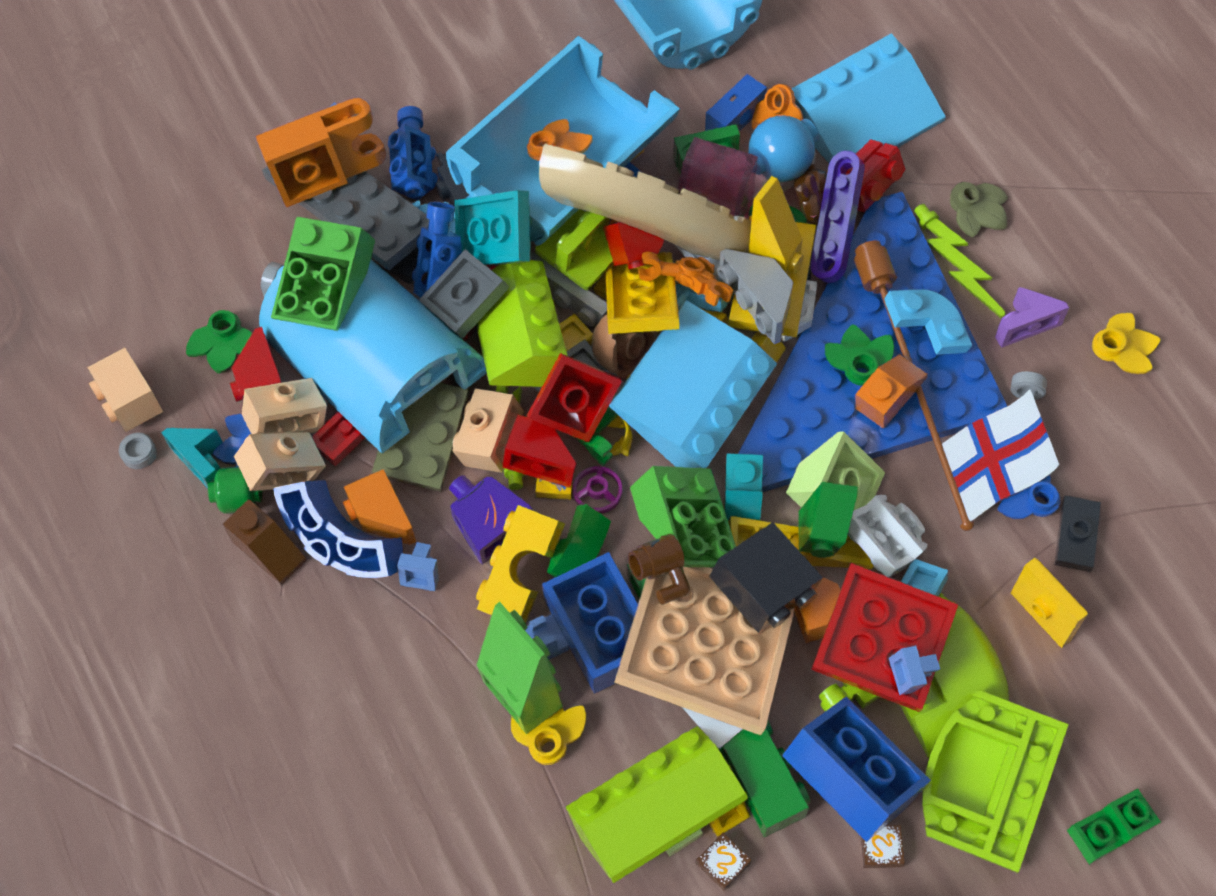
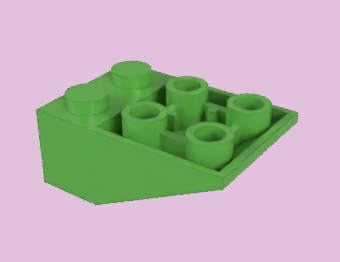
(322, 273)
(687, 506)
(518, 670)

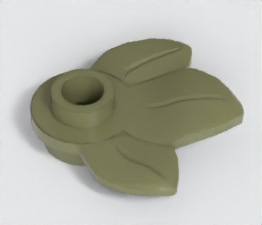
(982, 208)

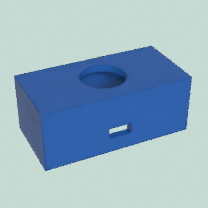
(741, 110)

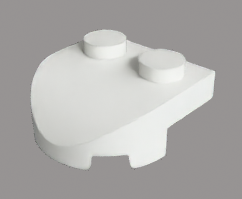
(887, 534)

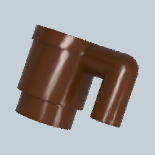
(659, 558)

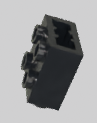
(766, 578)

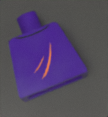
(482, 513)

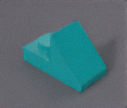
(195, 450)
(743, 486)

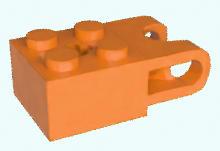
(321, 150)

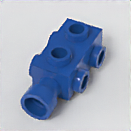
(411, 155)
(443, 249)

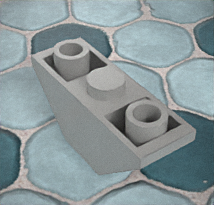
(759, 288)

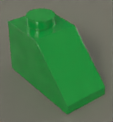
(826, 519)

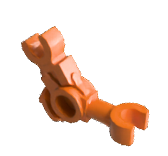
(689, 272)

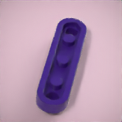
(837, 216)

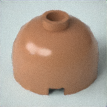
(620, 351)

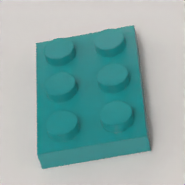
(495, 227)

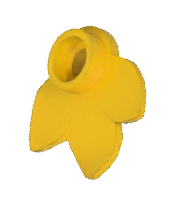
(1129, 344)
(559, 728)

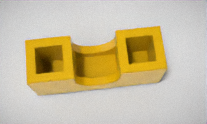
(526, 534)

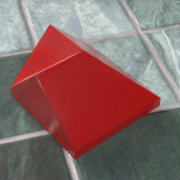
(574, 397)

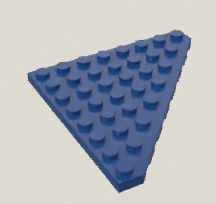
(818, 400)

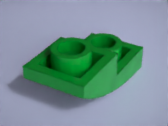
(582, 542)
(1113, 826)

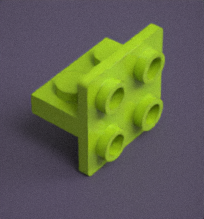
(579, 248)

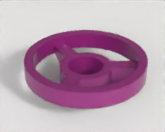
(598, 479)

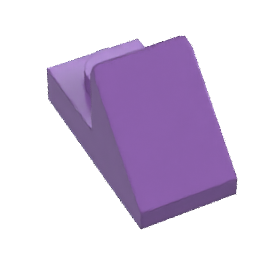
(1033, 315)

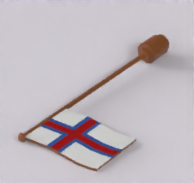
(988, 456)

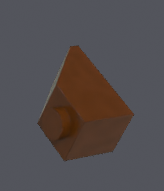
(263, 542)

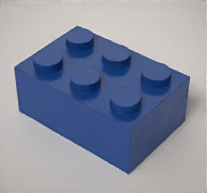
(594, 616)
(856, 768)

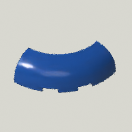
(330, 537)

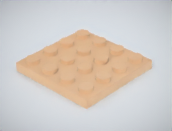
(703, 653)

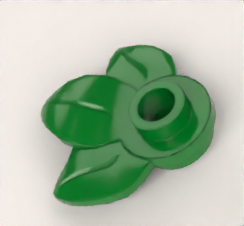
(219, 344)
(859, 352)

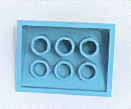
(869, 97)
(693, 387)

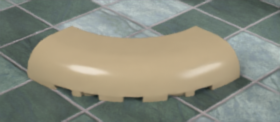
(642, 203)

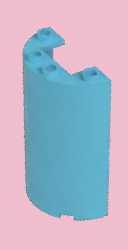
(689, 30)
(568, 87)
(379, 357)

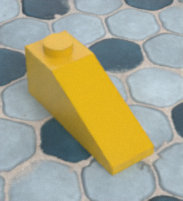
(774, 228)

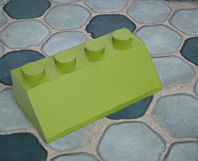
(521, 329)
(655, 803)

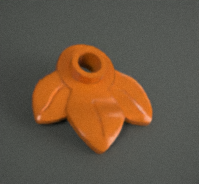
(777, 101)
(558, 135)

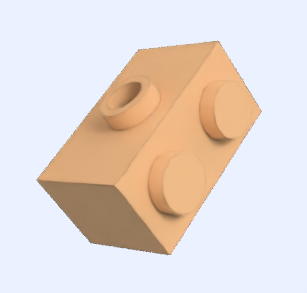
(125, 390)
(284, 407)
(486, 429)
(278, 459)

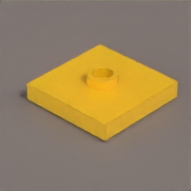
(1048, 602)

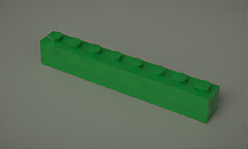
(761, 771)

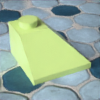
(839, 463)

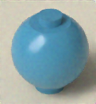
(784, 147)

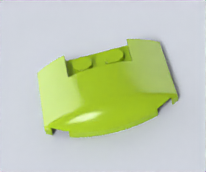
(965, 667)
(990, 778)

